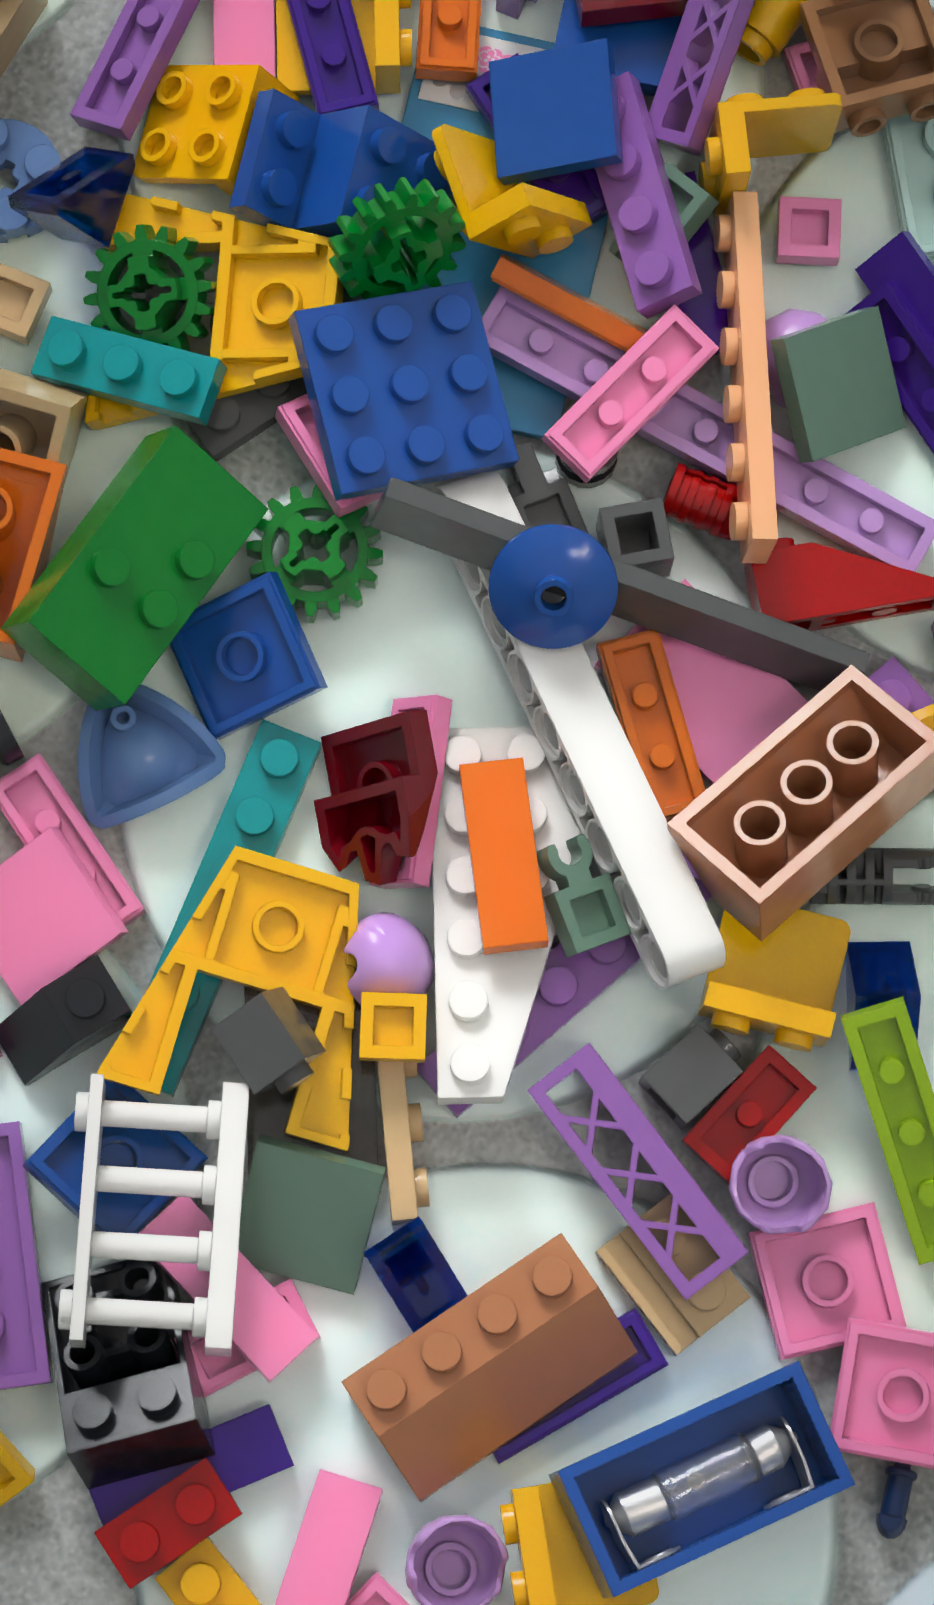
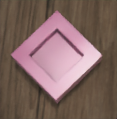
(808, 231)

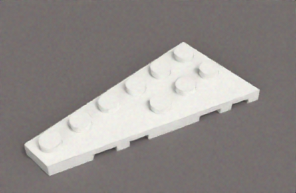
(488, 997)

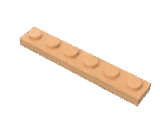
(748, 397)

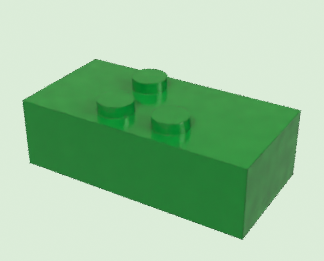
(135, 569)

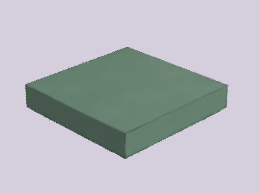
(838, 384)
(308, 1213)

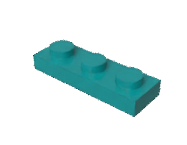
(129, 370)

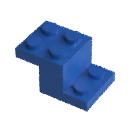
(310, 165)

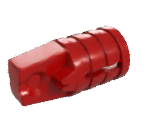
(700, 501)

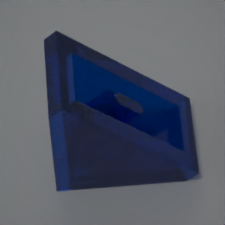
(78, 196)
(879, 974)
(415, 1274)

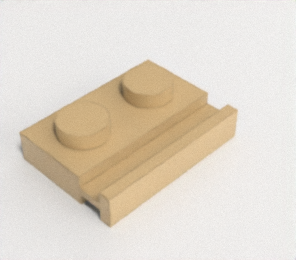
(638, 1273)

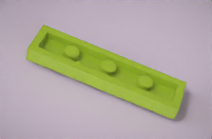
(900, 1108)

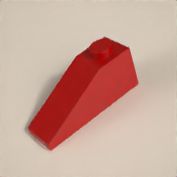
(833, 588)

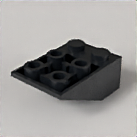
(132, 1391)

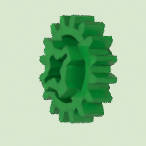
(397, 240)
(146, 269)
(332, 534)

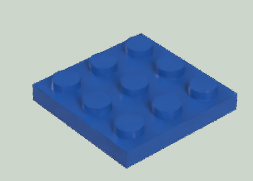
(403, 389)

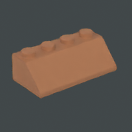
(806, 801)
(490, 1367)

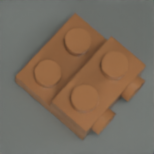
(874, 58)

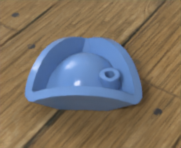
(142, 757)

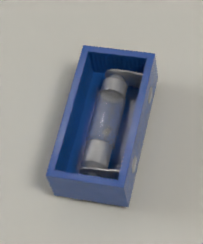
(701, 1480)

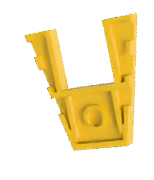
(258, 287)
(265, 930)

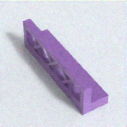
(697, 71)
(659, 1157)

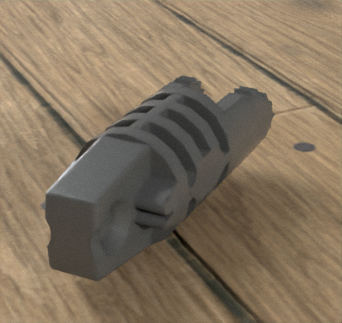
(870, 879)

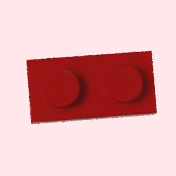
(750, 1109)
(168, 1523)

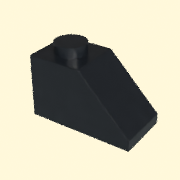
(63, 1020)

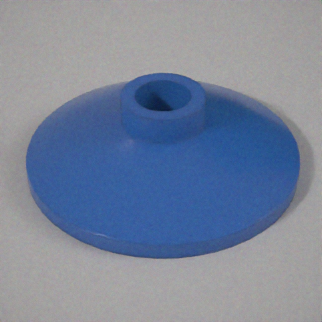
(549, 558)

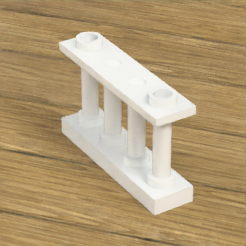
(211, 1251)

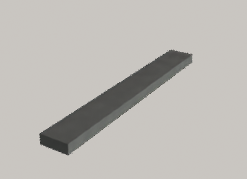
(642, 595)

